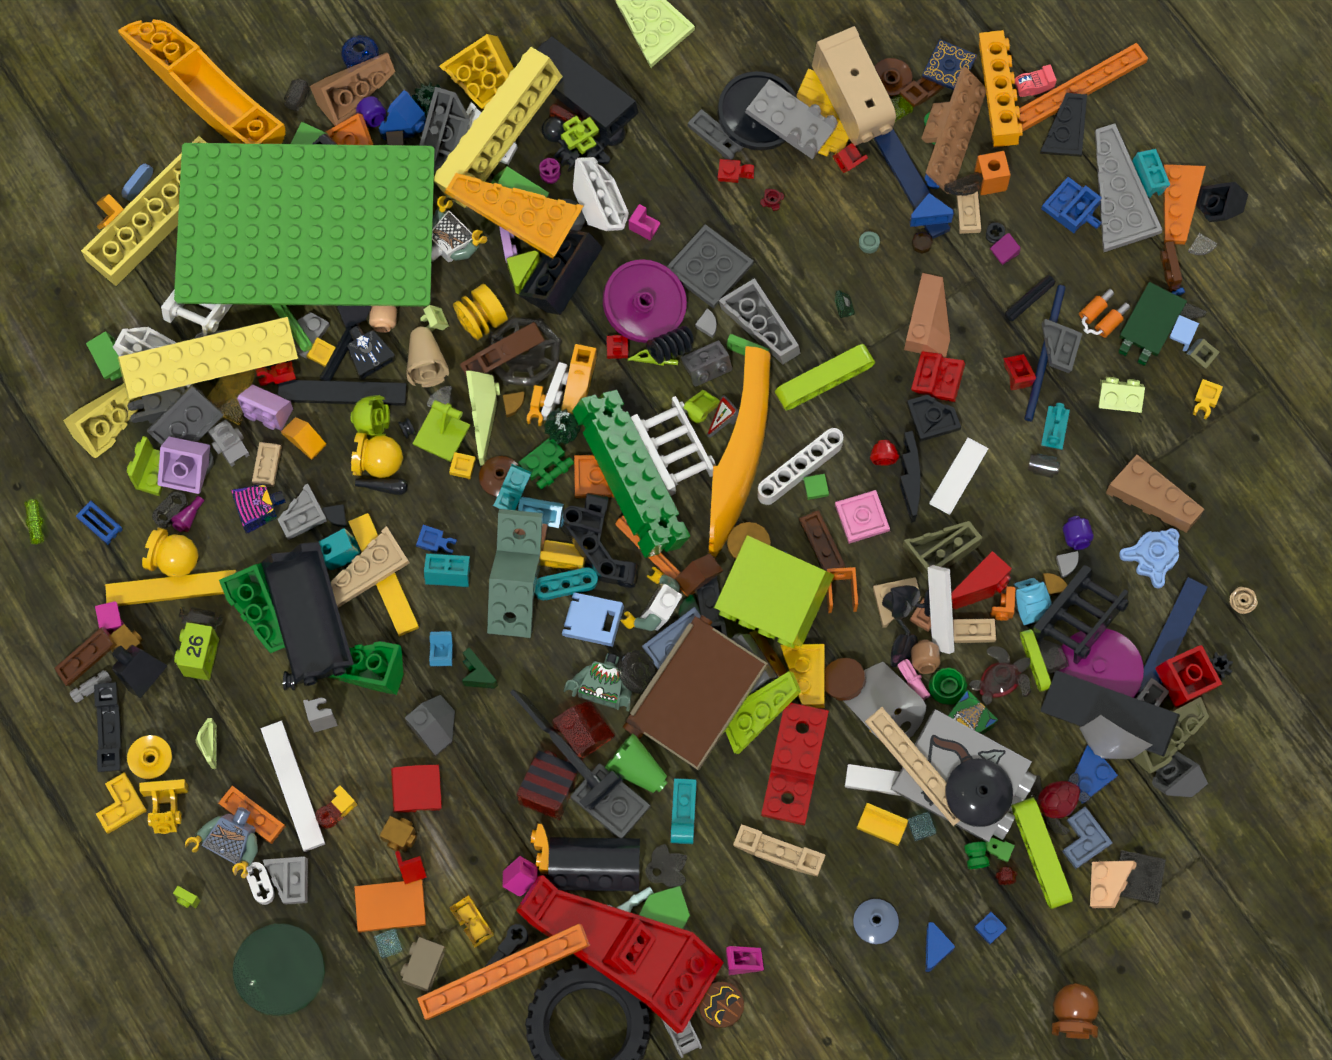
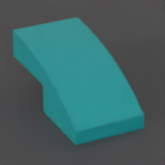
(512, 488)

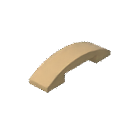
(779, 852)

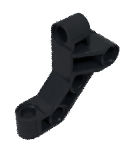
(588, 528)

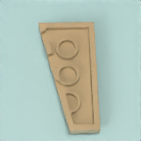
(373, 565)

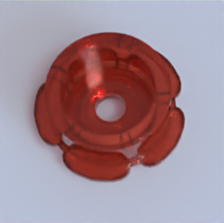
(1006, 876)

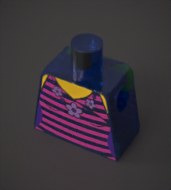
(256, 505)

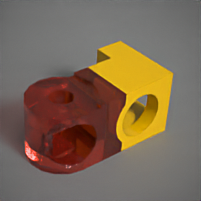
(336, 810)

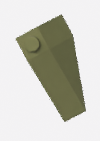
(1192, 717)

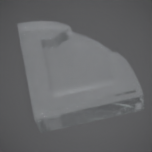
(1202, 245)
(442, 395)

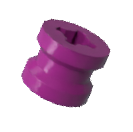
(549, 165)

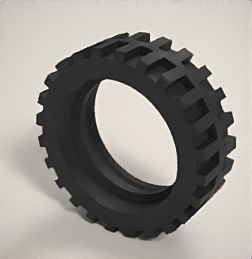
(584, 978)

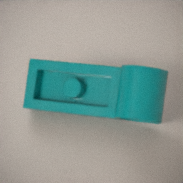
(683, 811)

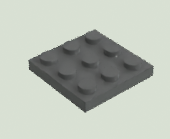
(710, 266)

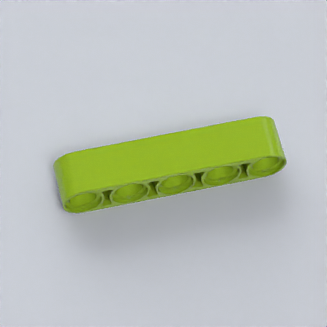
(824, 377)
(1041, 853)

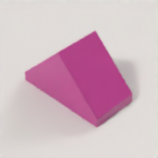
(744, 960)

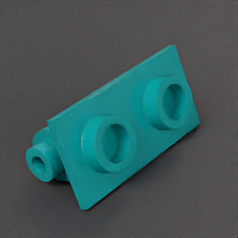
(1055, 426)

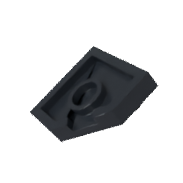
(932, 417)

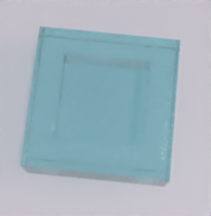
(921, 826)

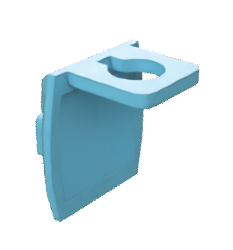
(1032, 600)

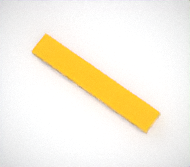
(389, 587)
(166, 588)

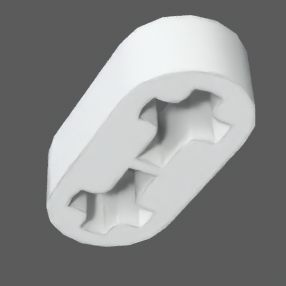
(265, 881)

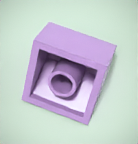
(183, 464)

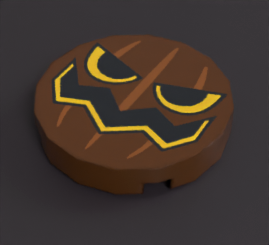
(721, 1005)

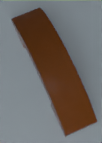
(920, 91)

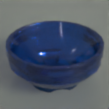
(353, 58)

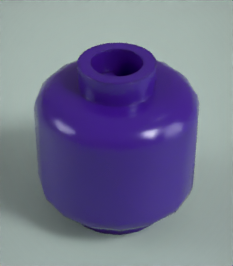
(372, 111)
(1078, 533)

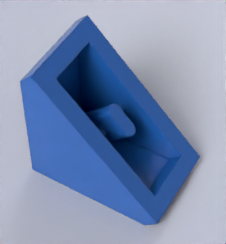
(931, 212)
(937, 946)

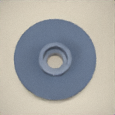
(872, 932)

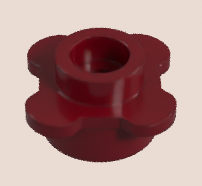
(776, 195)

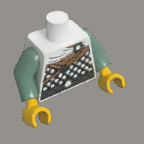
(451, 237)
(659, 607)

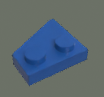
(1093, 772)

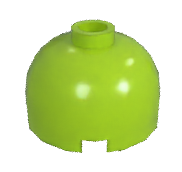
(371, 416)

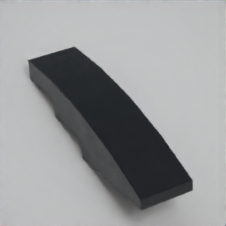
(910, 481)

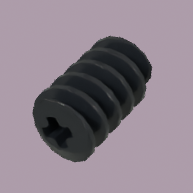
(670, 344)

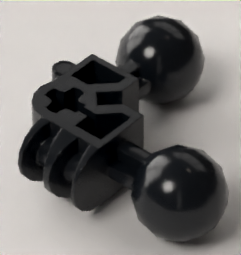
(552, 130)

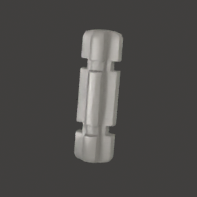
(88, 686)

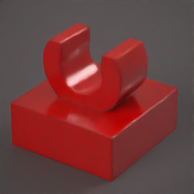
(617, 347)

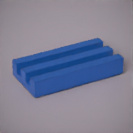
(111, 533)

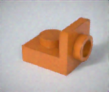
(1007, 602)

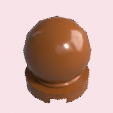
(1075, 1009)

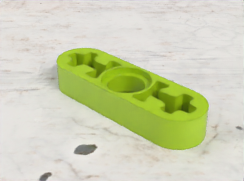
(1037, 664)

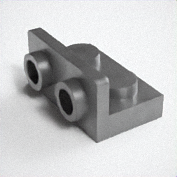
(707, 363)

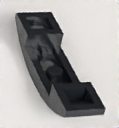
(707, 600)
(109, 727)

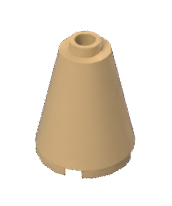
(425, 359)

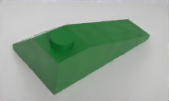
(251, 597)
(375, 667)

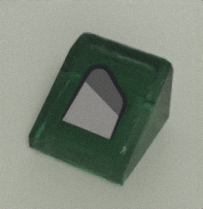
(844, 304)

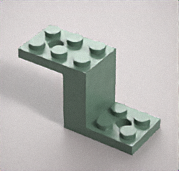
(514, 573)

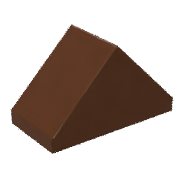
(698, 574)

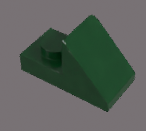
(480, 676)

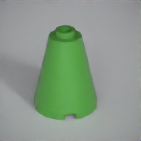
(637, 765)

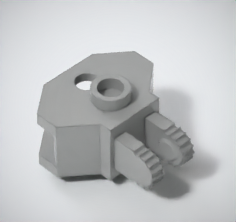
(228, 442)

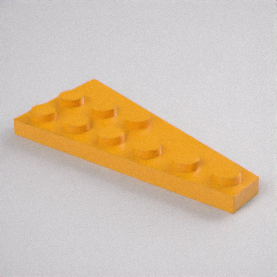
(525, 214)

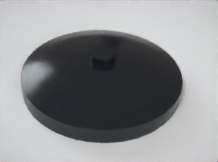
(732, 107)

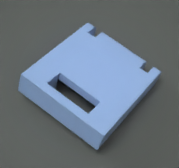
(588, 619)

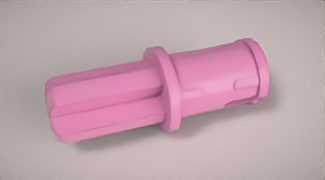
(913, 679)

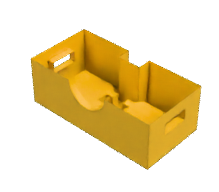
(472, 919)

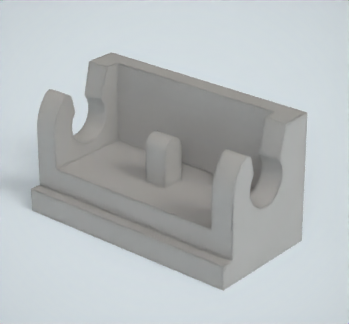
(319, 719)

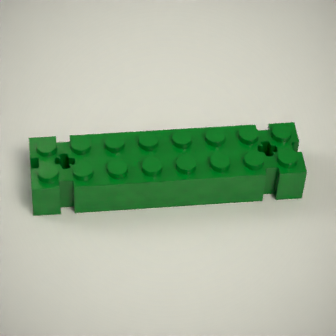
(631, 473)

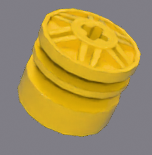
(483, 309)

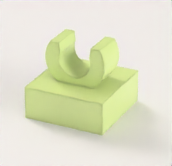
(435, 317)

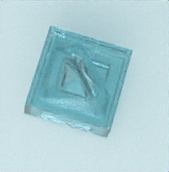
(388, 943)

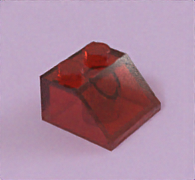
(583, 729)

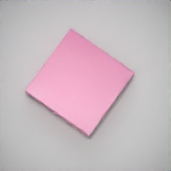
(862, 516)

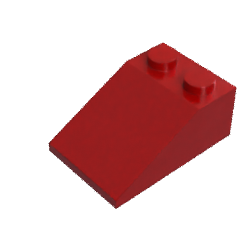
(983, 582)

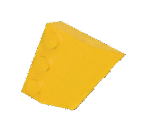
(480, 69)

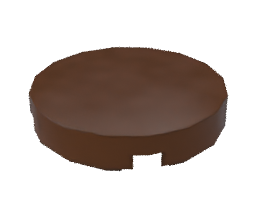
(844, 679)

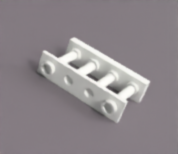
(171, 309)
(662, 462)

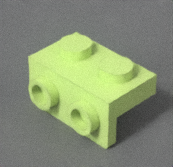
(1121, 395)

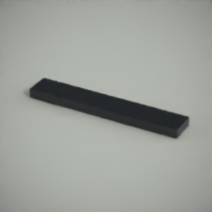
(341, 392)

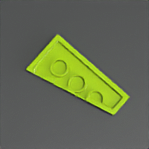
(760, 710)

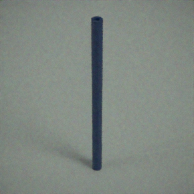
(1043, 357)

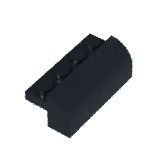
(594, 863)

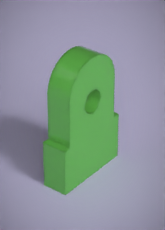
(1002, 851)

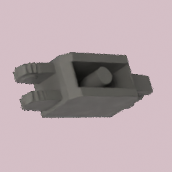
(154, 404)

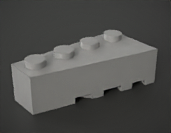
(757, 316)

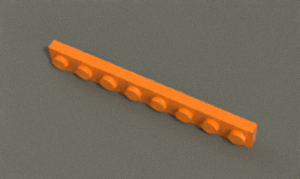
(1082, 84)
(503, 971)

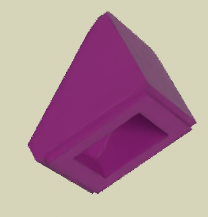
(1005, 249)

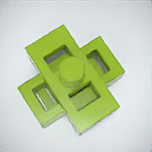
(581, 133)

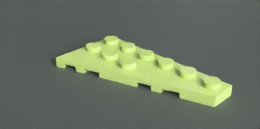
(655, 26)

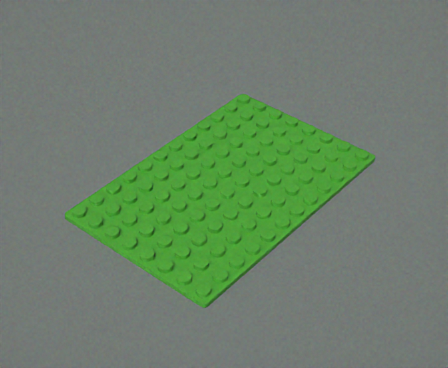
(305, 224)

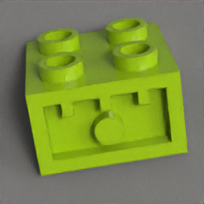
(145, 468)

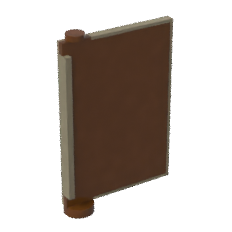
(696, 692)

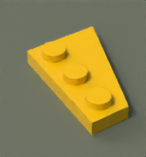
(809, 670)

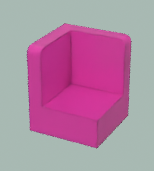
(642, 223)
(109, 616)
(519, 876)

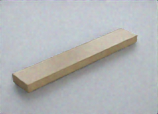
(911, 760)

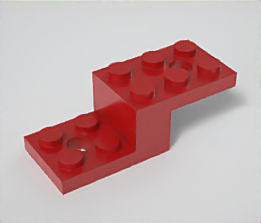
(794, 763)

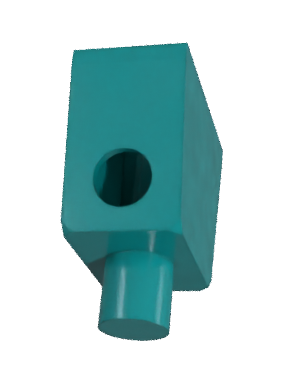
(339, 549)

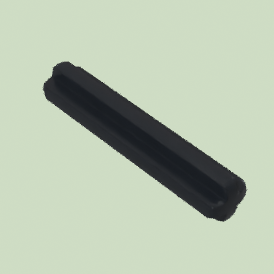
(1029, 298)
(336, 356)

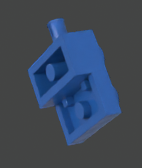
(1073, 205)

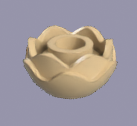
(1246, 594)

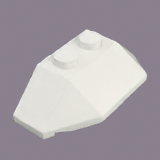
(599, 196)
(139, 340)

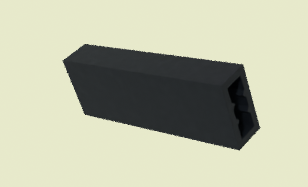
(588, 91)

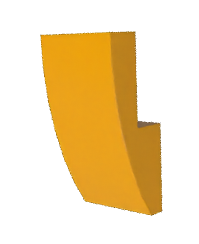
(541, 844)

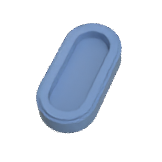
(137, 182)

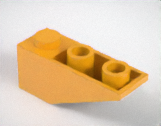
(579, 376)

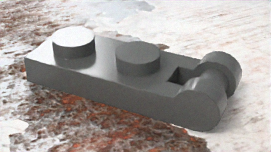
(713, 134)

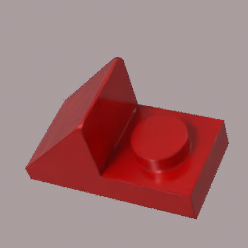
(1019, 371)

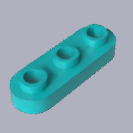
(574, 578)

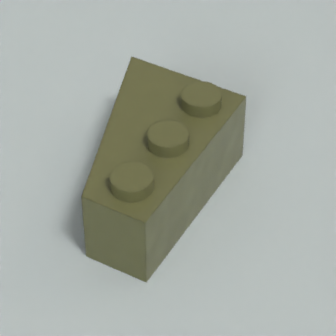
(942, 547)

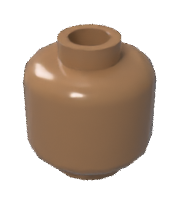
(925, 656)

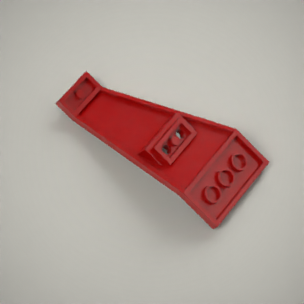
(664, 970)

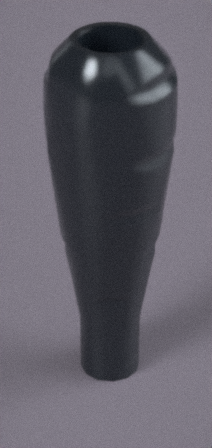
(387, 485)

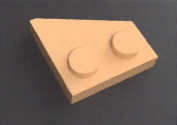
(1108, 881)

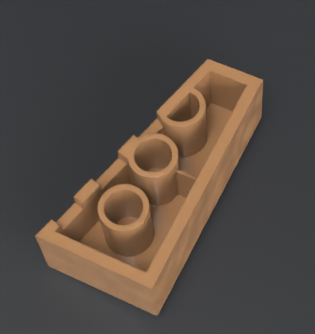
(1155, 495)

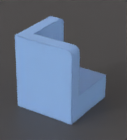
(1184, 331)

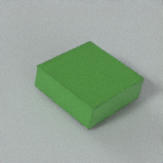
(816, 486)

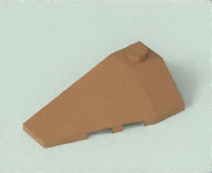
(342, 91)

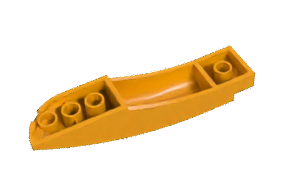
(202, 84)

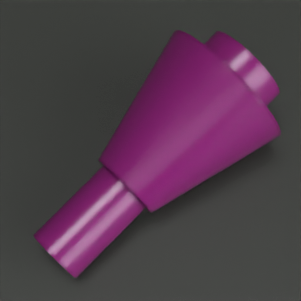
(184, 519)

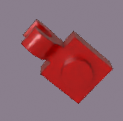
(731, 171)
(280, 373)

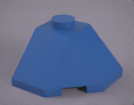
(403, 116)

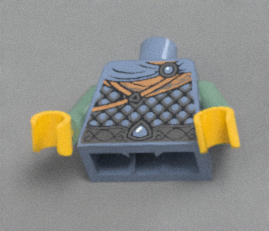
(230, 839)

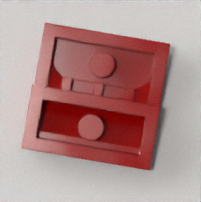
(938, 376)
(416, 788)

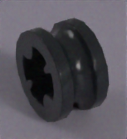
(995, 226)
(406, 428)
(288, 681)

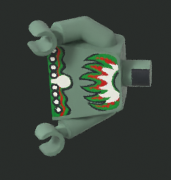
(601, 684)

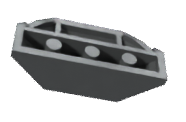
(444, 125)

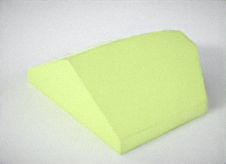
(207, 742)

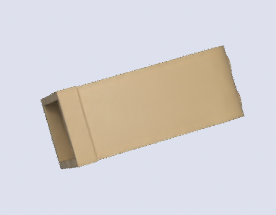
(853, 86)

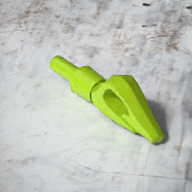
(649, 359)

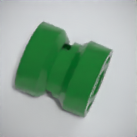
(976, 853)

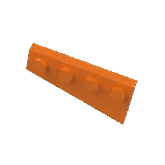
(351, 132)
(1180, 200)

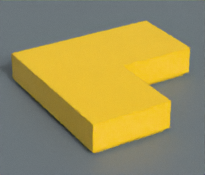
(126, 805)

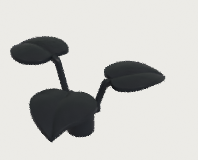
(900, 603)

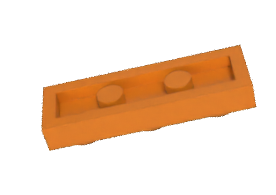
(264, 823)

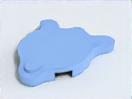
(1155, 554)

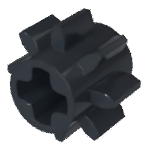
(1221, 661)

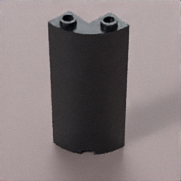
(307, 614)

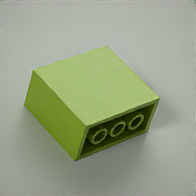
(773, 592)

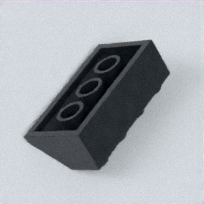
(558, 278)

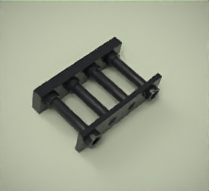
(1071, 596)

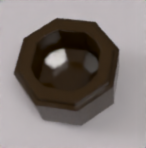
(922, 242)

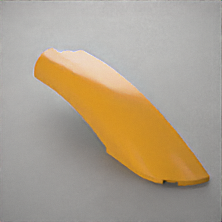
(741, 458)

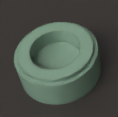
(869, 242)

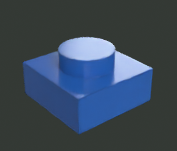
(990, 928)

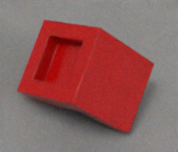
(848, 158)
(411, 869)

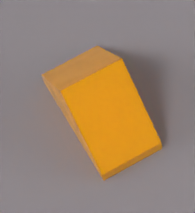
(304, 437)

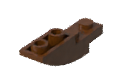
(504, 350)

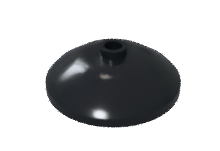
(964, 796)

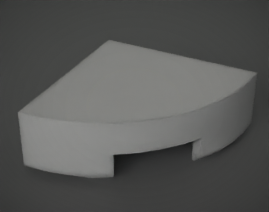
(707, 323)
(1067, 563)

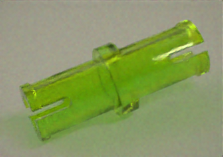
(34, 521)

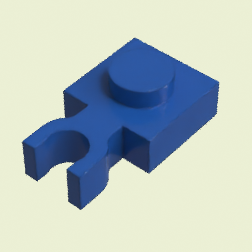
(432, 538)

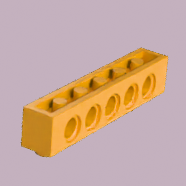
(997, 76)

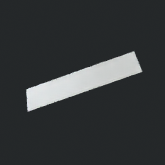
(958, 476)

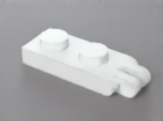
(554, 393)

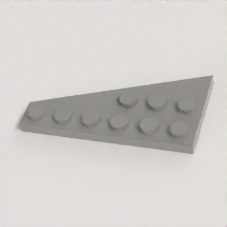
(1124, 203)

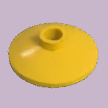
(144, 748)

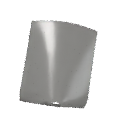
(888, 691)
(1112, 741)

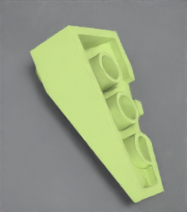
(484, 404)

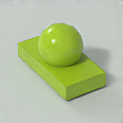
(700, 406)

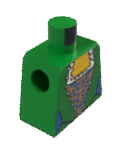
(973, 714)

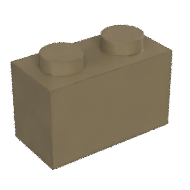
(423, 964)

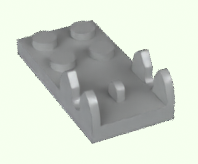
(792, 119)

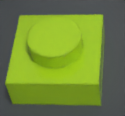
(186, 898)

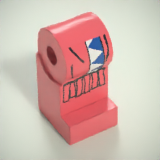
(1035, 82)

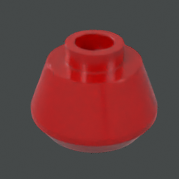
(884, 453)

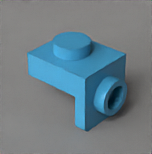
(441, 648)

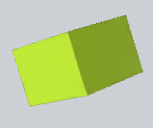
(521, 268)

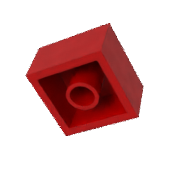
(1188, 675)

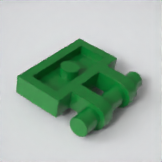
(542, 458)

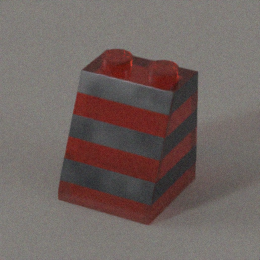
(548, 785)

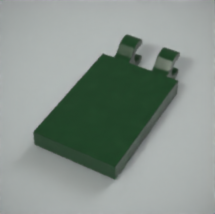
(1151, 322)

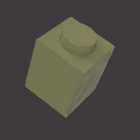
(1202, 353)

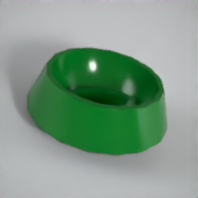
(953, 683)

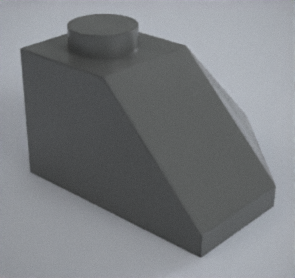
(433, 723)
(1180, 777)

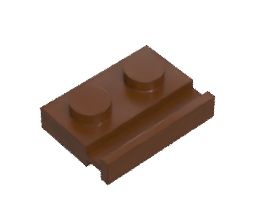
(1171, 266)

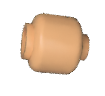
(383, 318)

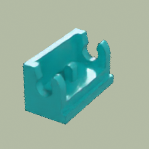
(1151, 172)
(447, 570)

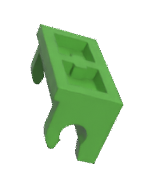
(105, 355)

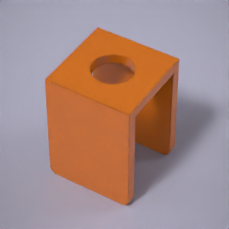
(993, 180)
(842, 574)

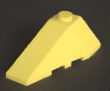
(101, 421)

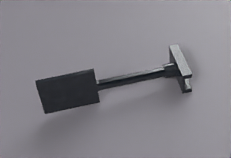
(599, 787)

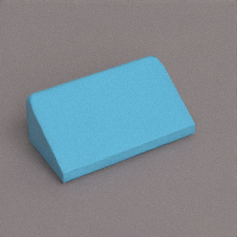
(551, 511)

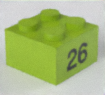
(197, 651)

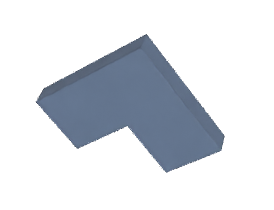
(1091, 838)

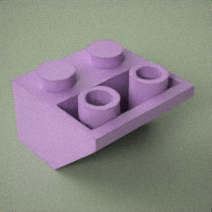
(265, 407)

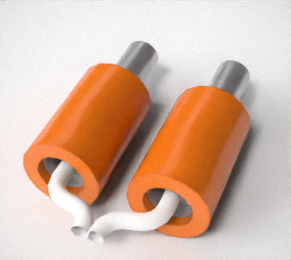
(1095, 308)

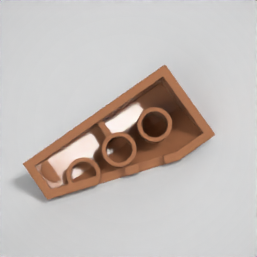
(929, 318)

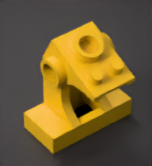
(164, 793)

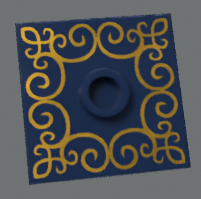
(947, 63)

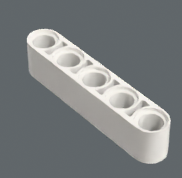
(804, 457)

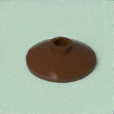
(894, 69)
(487, 476)

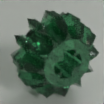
(422, 95)
(561, 426)

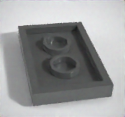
(186, 418)
(618, 810)

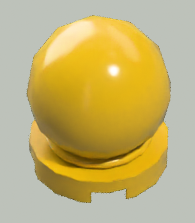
(378, 456)
(172, 554)

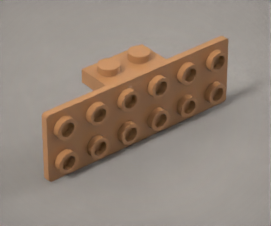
(951, 128)

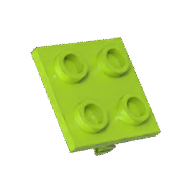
(442, 431)

